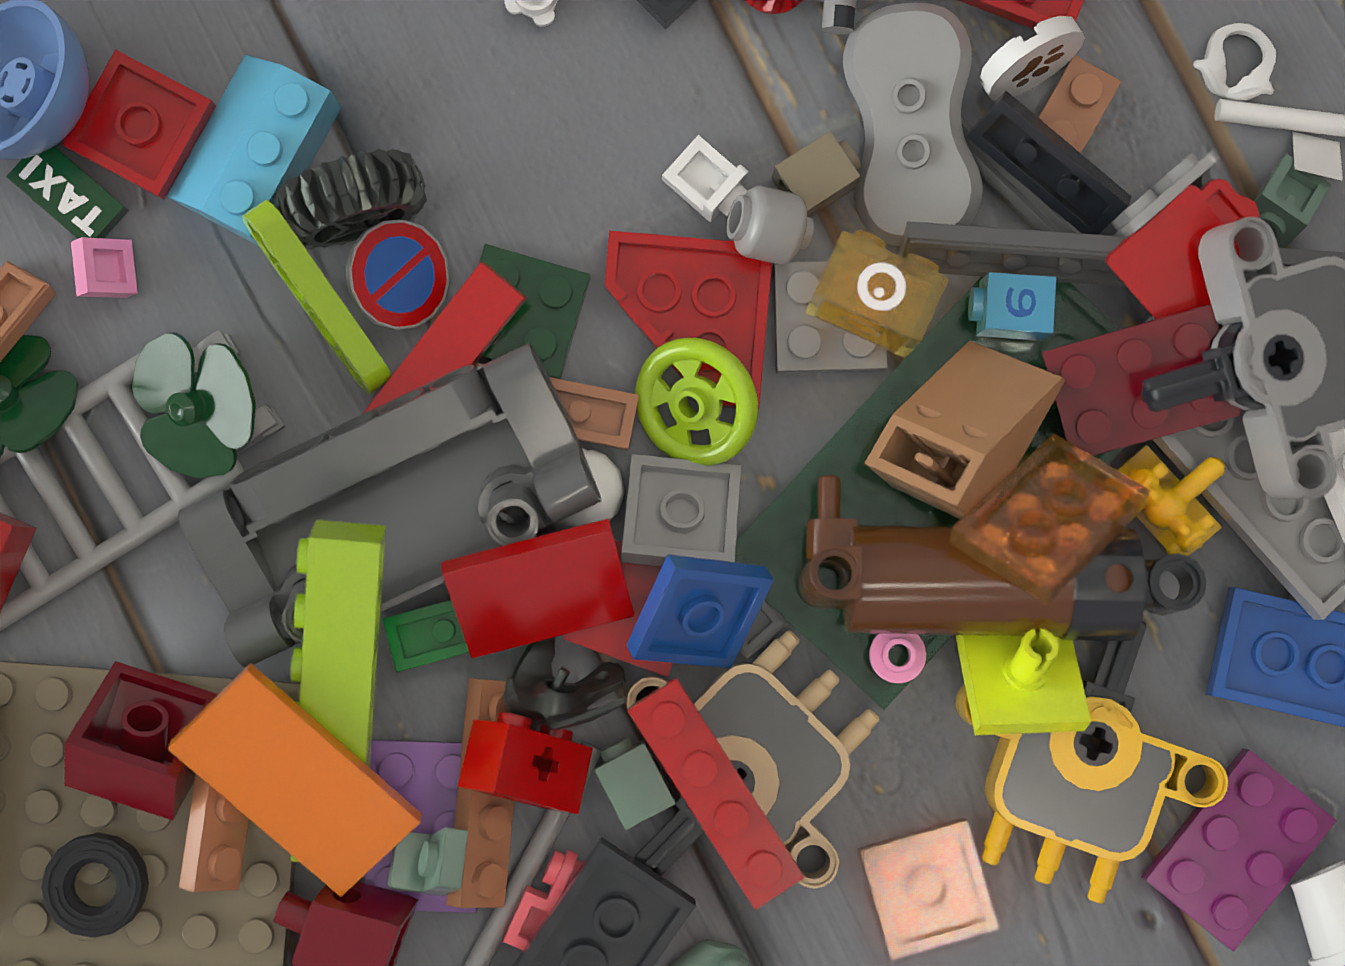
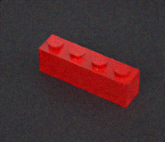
(715, 793)

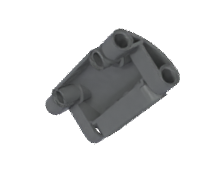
(415, 465)

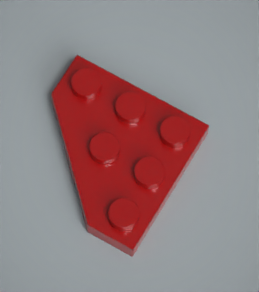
(692, 291)

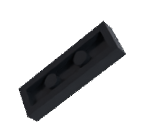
(1048, 166)

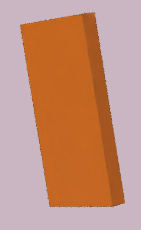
(295, 780)

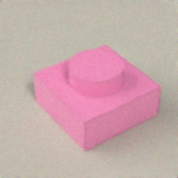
(104, 267)

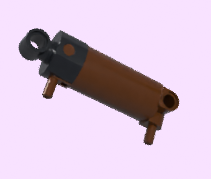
(923, 584)

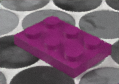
(1240, 852)

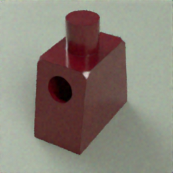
(348, 930)

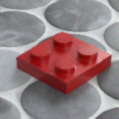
(139, 124)

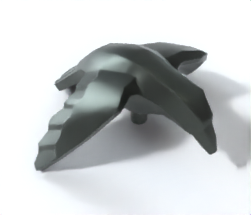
(541, 696)

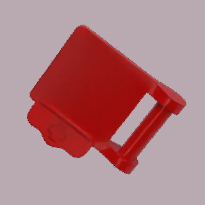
(1163, 257)

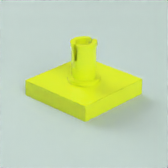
(1023, 684)

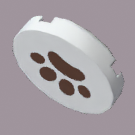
(1026, 64)

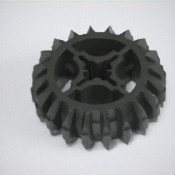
(350, 196)

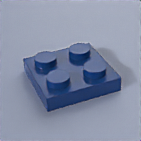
(699, 611)

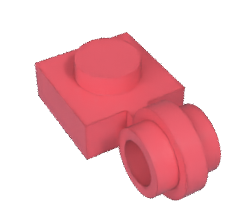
(537, 904)

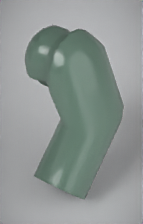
(712, 954)

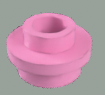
(885, 669)

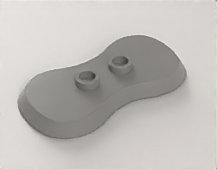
(909, 84)

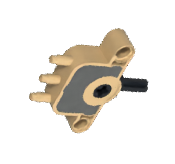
(785, 750)

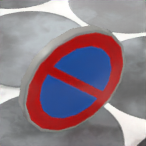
(397, 274)

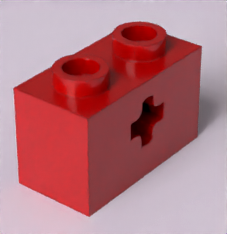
(525, 764)

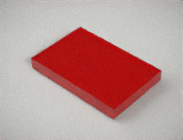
(538, 588)

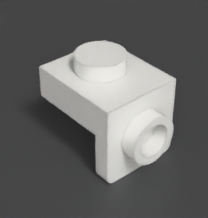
(706, 179)

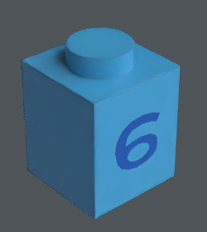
(1013, 306)

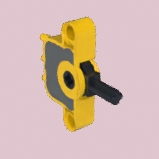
(1085, 796)

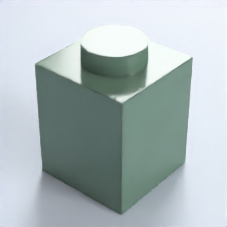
(633, 782)

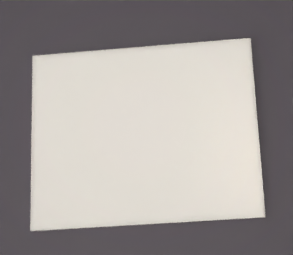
(1317, 156)

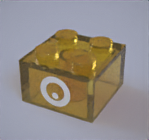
(877, 293)

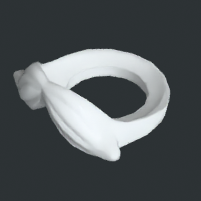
(1214, 63)

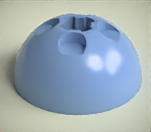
(40, 79)

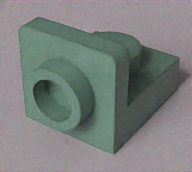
(1289, 200)
(429, 862)

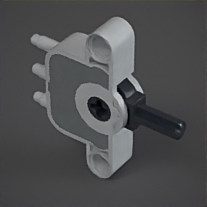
(1272, 357)

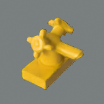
(1172, 505)

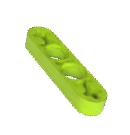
(316, 296)

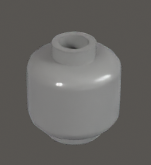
(769, 224)

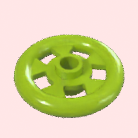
(733, 386)

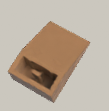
(964, 428)

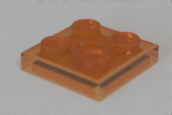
(928, 888)

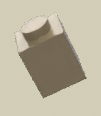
(819, 172)

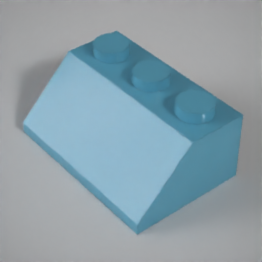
(254, 143)

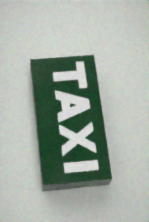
(68, 194)

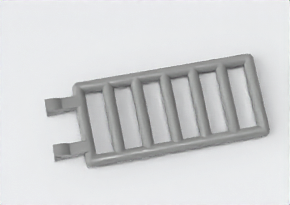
(137, 528)

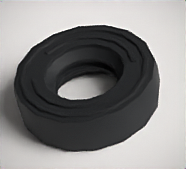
(60, 891)

